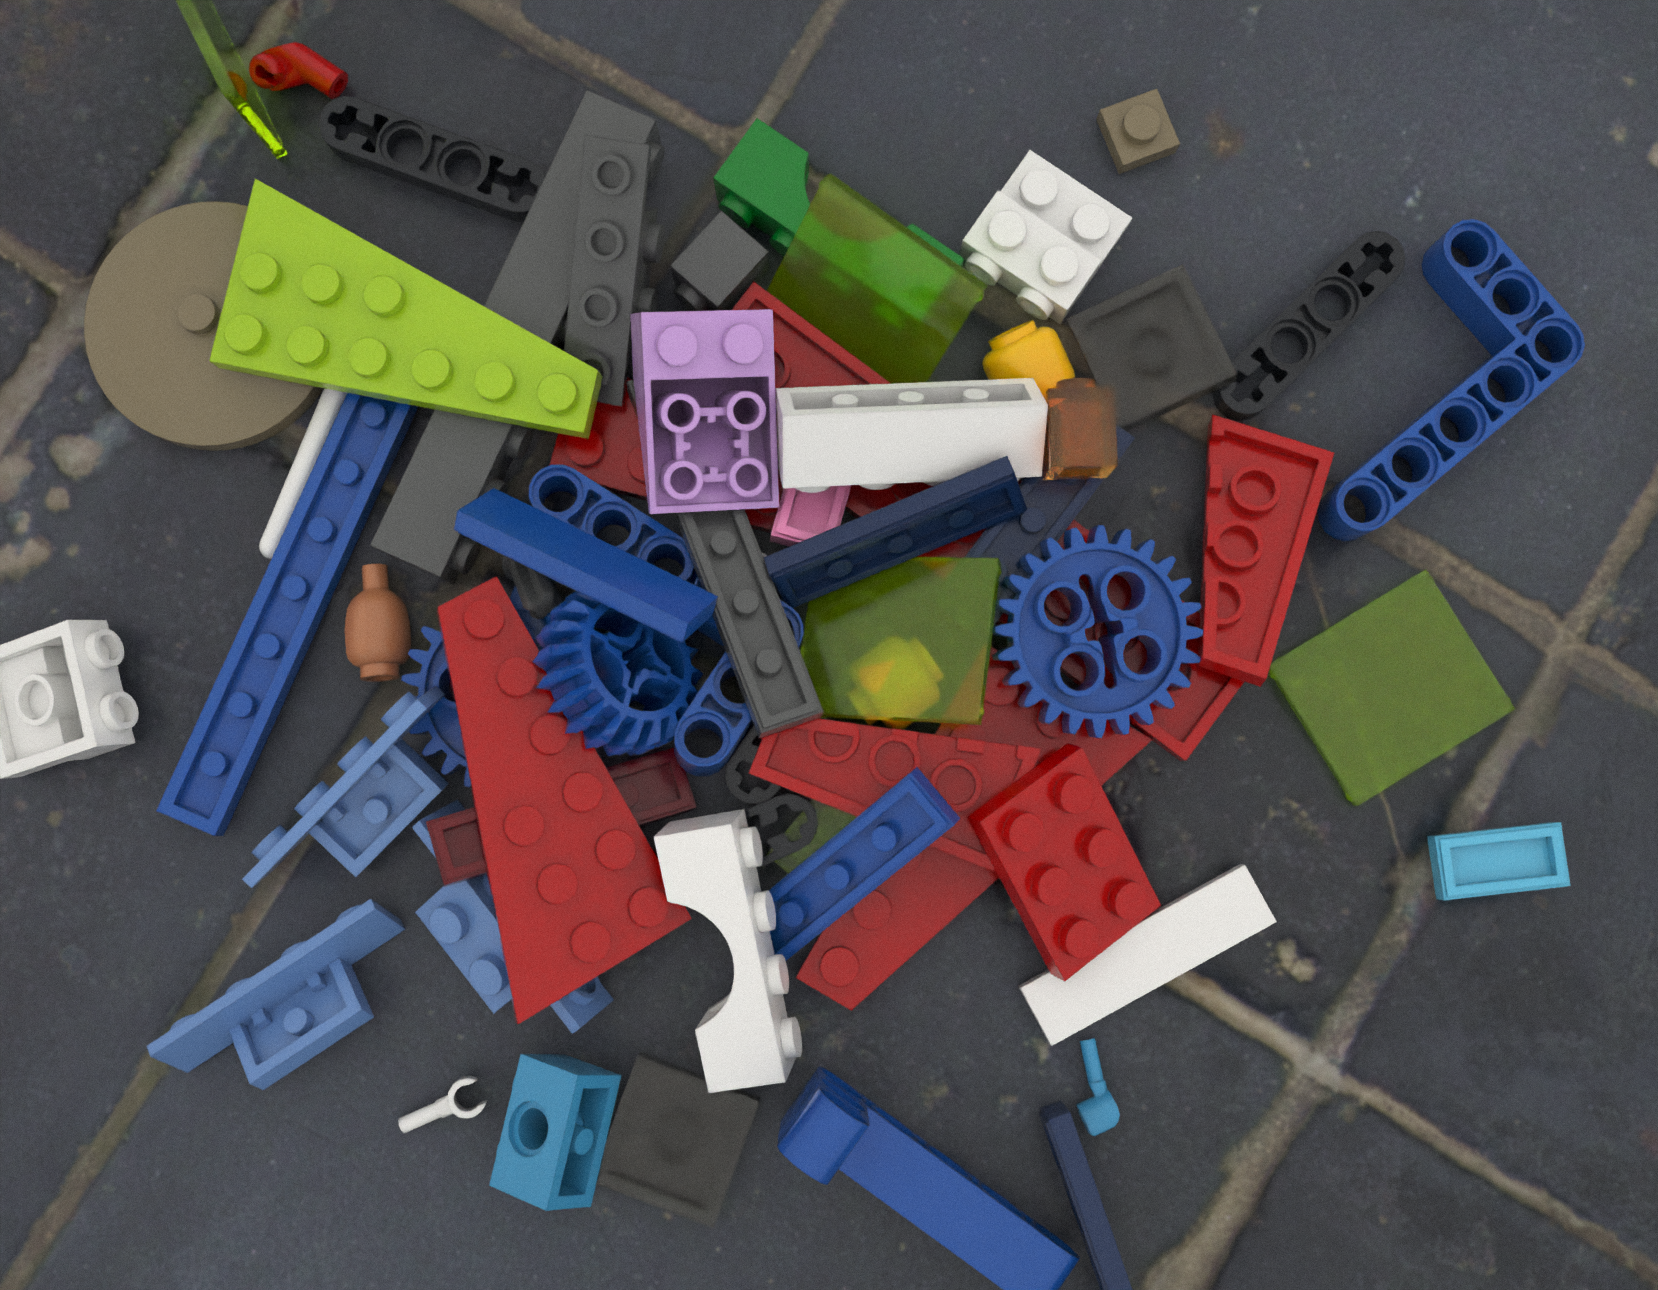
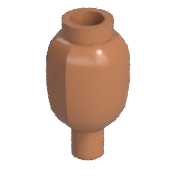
(377, 628)

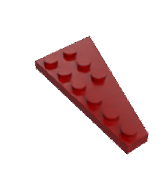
(557, 839)
(936, 886)

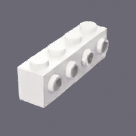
(907, 432)

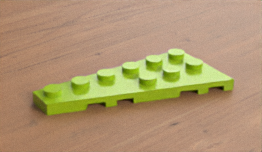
(355, 320)

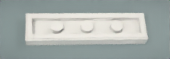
(1151, 954)

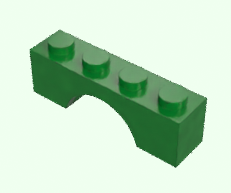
(767, 186)

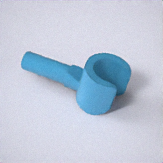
(1099, 1111)

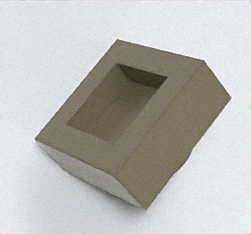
(1137, 131)

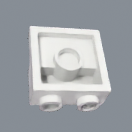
(1043, 238)
(62, 697)

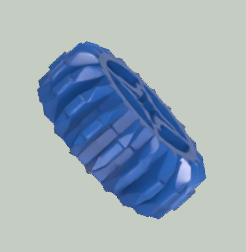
(601, 674)

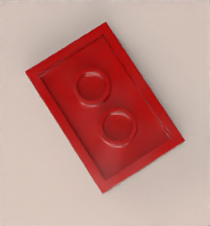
(1065, 861)

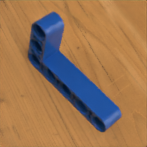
(1469, 403)
(651, 541)
(843, 1130)

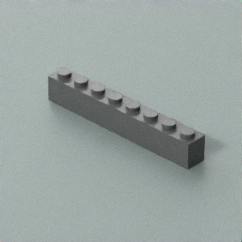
(471, 455)

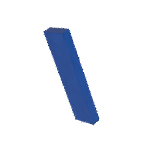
(586, 564)
(858, 860)

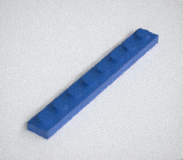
(285, 613)

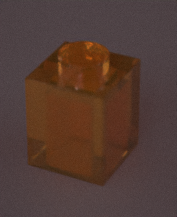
(1080, 431)

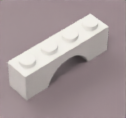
(713, 870)

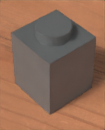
(718, 266)

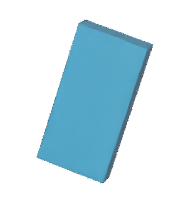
(1498, 861)

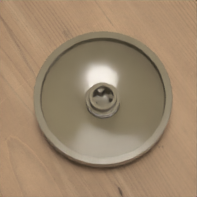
(155, 329)

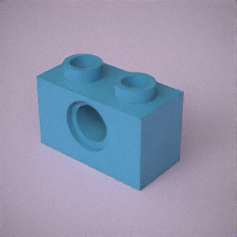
(555, 1131)

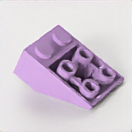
(706, 409)

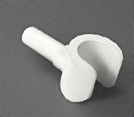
(442, 1108)

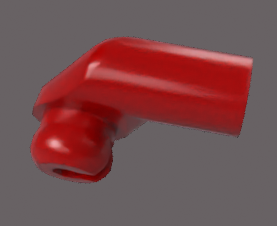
(295, 66)

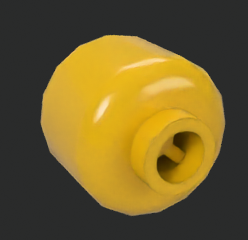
(1028, 354)

